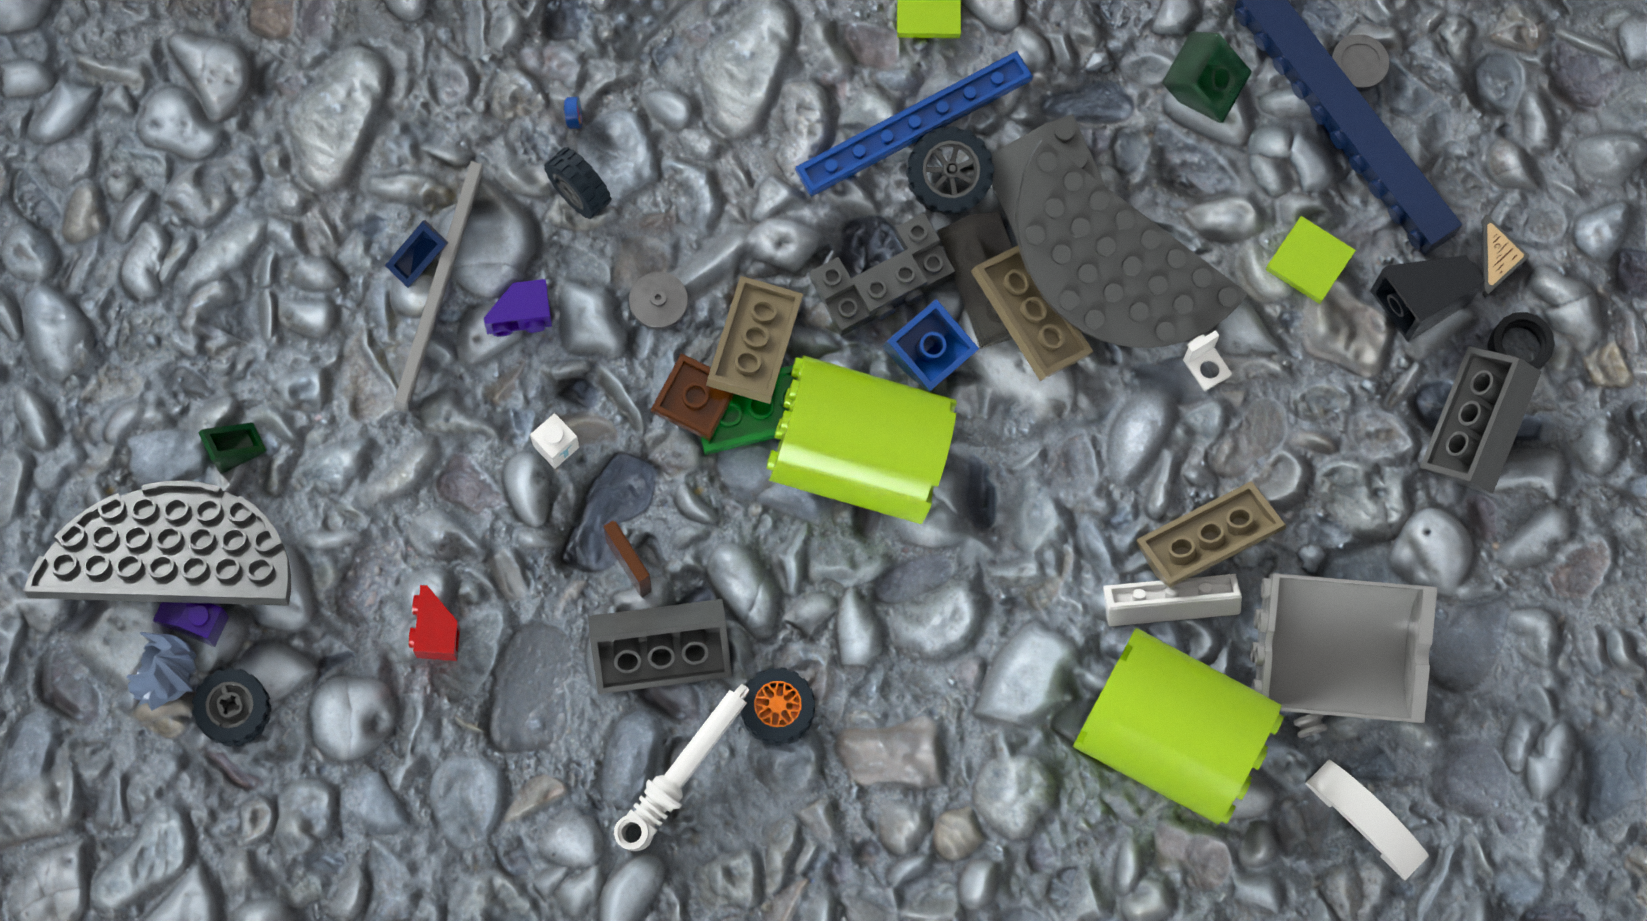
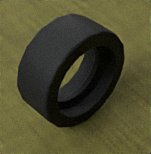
(1529, 322)

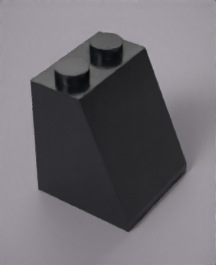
(1426, 292)

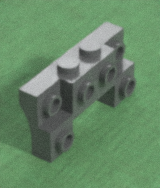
(888, 284)

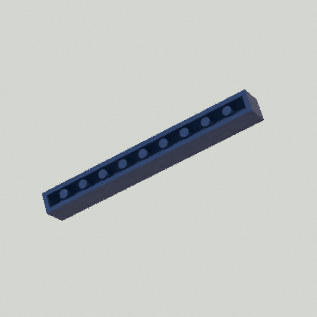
(1350, 122)

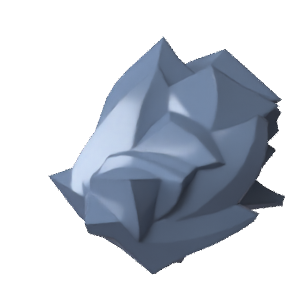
(164, 670)

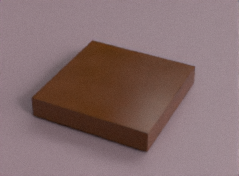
(688, 400)
(627, 558)

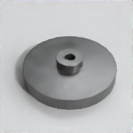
(1362, 60)
(658, 300)

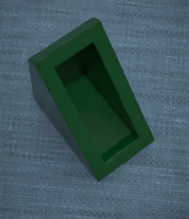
(232, 445)

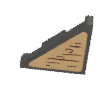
(1499, 255)

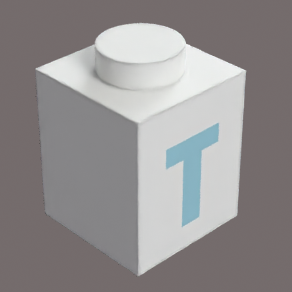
(554, 440)

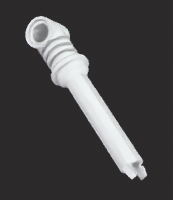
(666, 790)

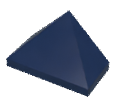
(416, 253)

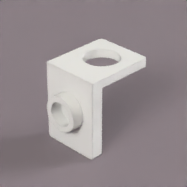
(1200, 351)

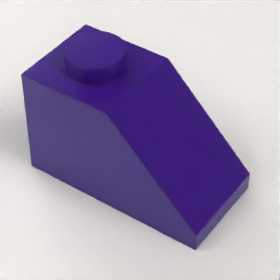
(194, 620)

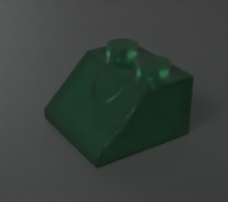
(1207, 75)

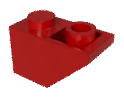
(436, 628)

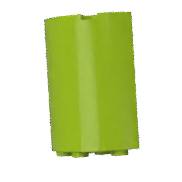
(862, 439)
(1180, 727)

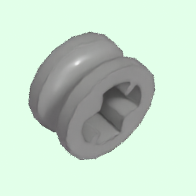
(1310, 725)

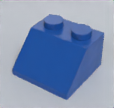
(930, 346)

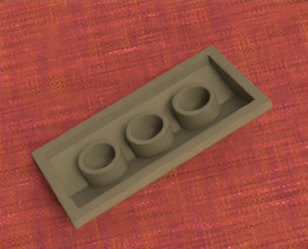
(1210, 534)

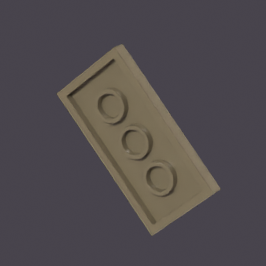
(1038, 331)
(754, 339)

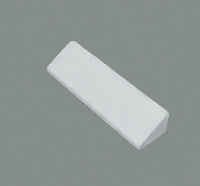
(1158, 603)

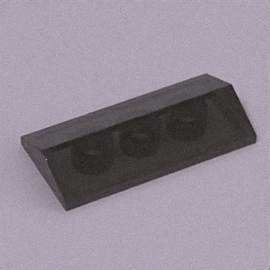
(966, 246)

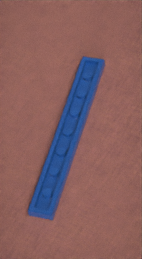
(913, 123)

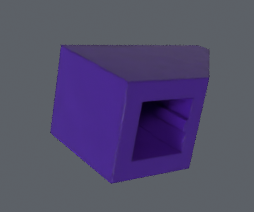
(520, 308)

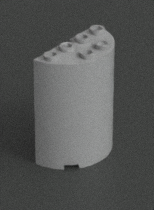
(1344, 646)

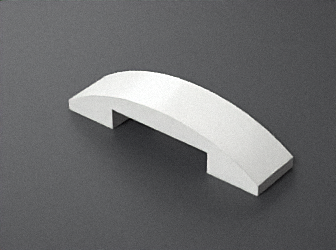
(1369, 817)

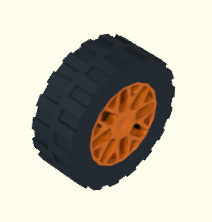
(778, 706)

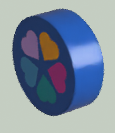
(573, 112)

